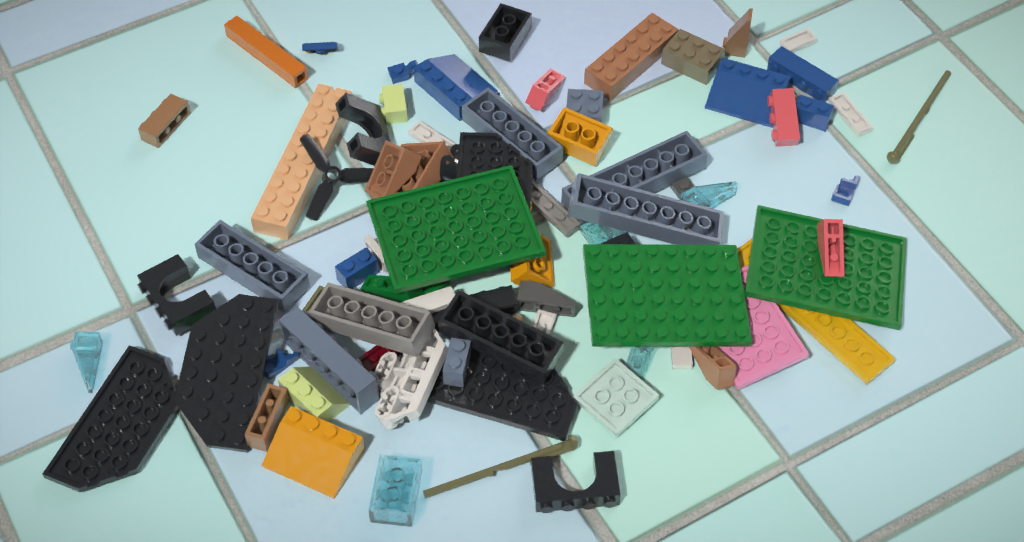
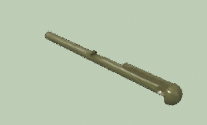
(894, 156)
(553, 450)

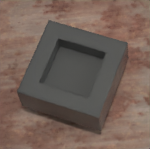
(681, 185)

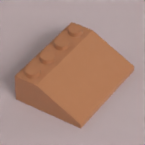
(429, 168)

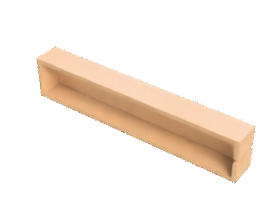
(295, 172)

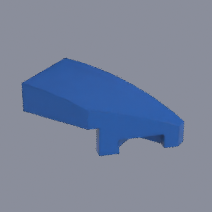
(845, 190)
(279, 362)

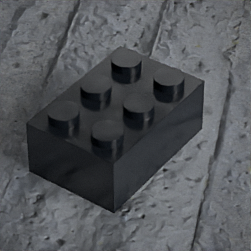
(505, 32)

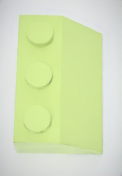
(312, 393)

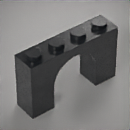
(370, 118)
(177, 315)
(552, 497)

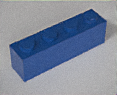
(803, 74)

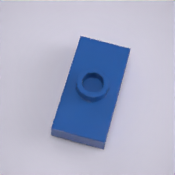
(320, 47)

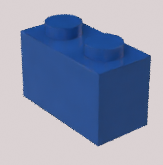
(814, 112)
(356, 268)

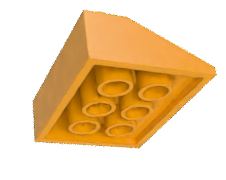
(313, 452)

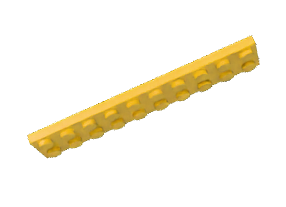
(837, 335)

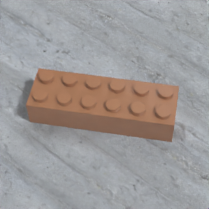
(629, 56)

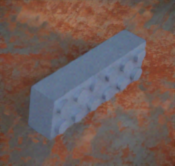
(493, 114)
(252, 265)
(329, 359)

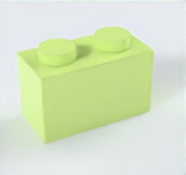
(394, 104)

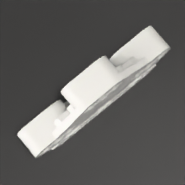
(398, 381)

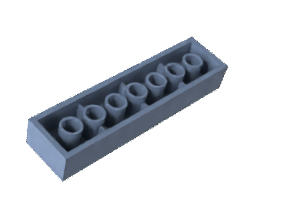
(653, 167)
(644, 212)

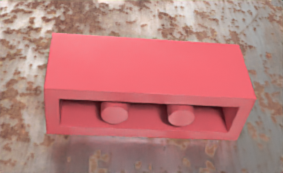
(783, 117)

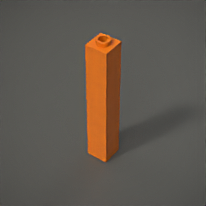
(266, 51)

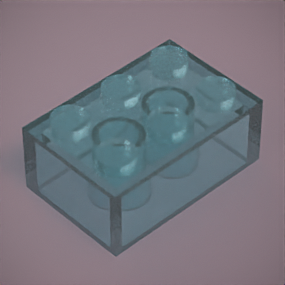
(395, 490)

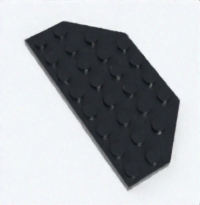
(487, 152)
(226, 370)
(509, 397)
(118, 424)

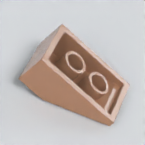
(392, 169)

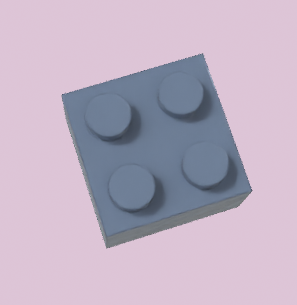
(586, 102)

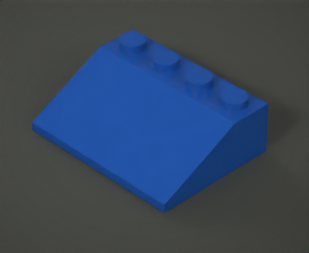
(450, 82)
(743, 91)

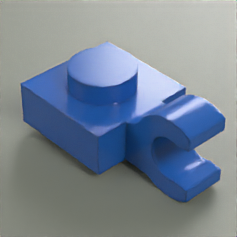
(401, 72)

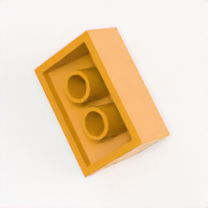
(580, 136)
(536, 269)

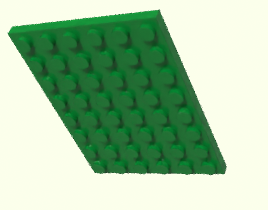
(454, 229)
(789, 269)
(665, 295)

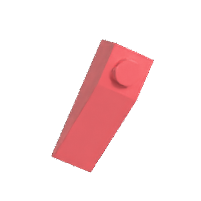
(544, 89)
(831, 246)

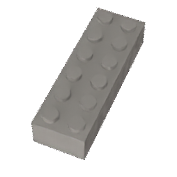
(372, 319)

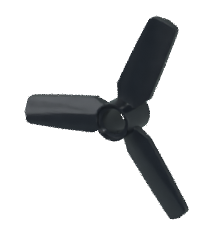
(325, 189)

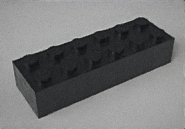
(501, 336)

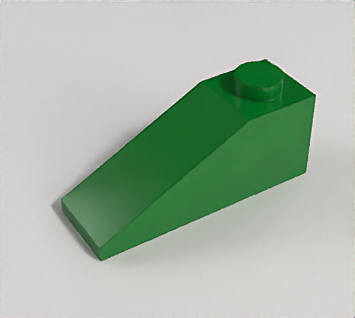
(382, 287)

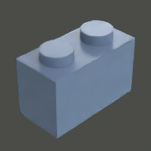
(457, 362)

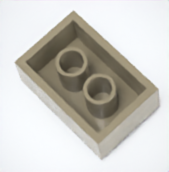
(692, 56)

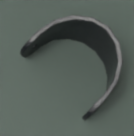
(449, 171)

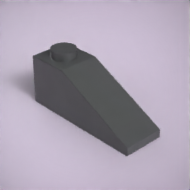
(538, 296)

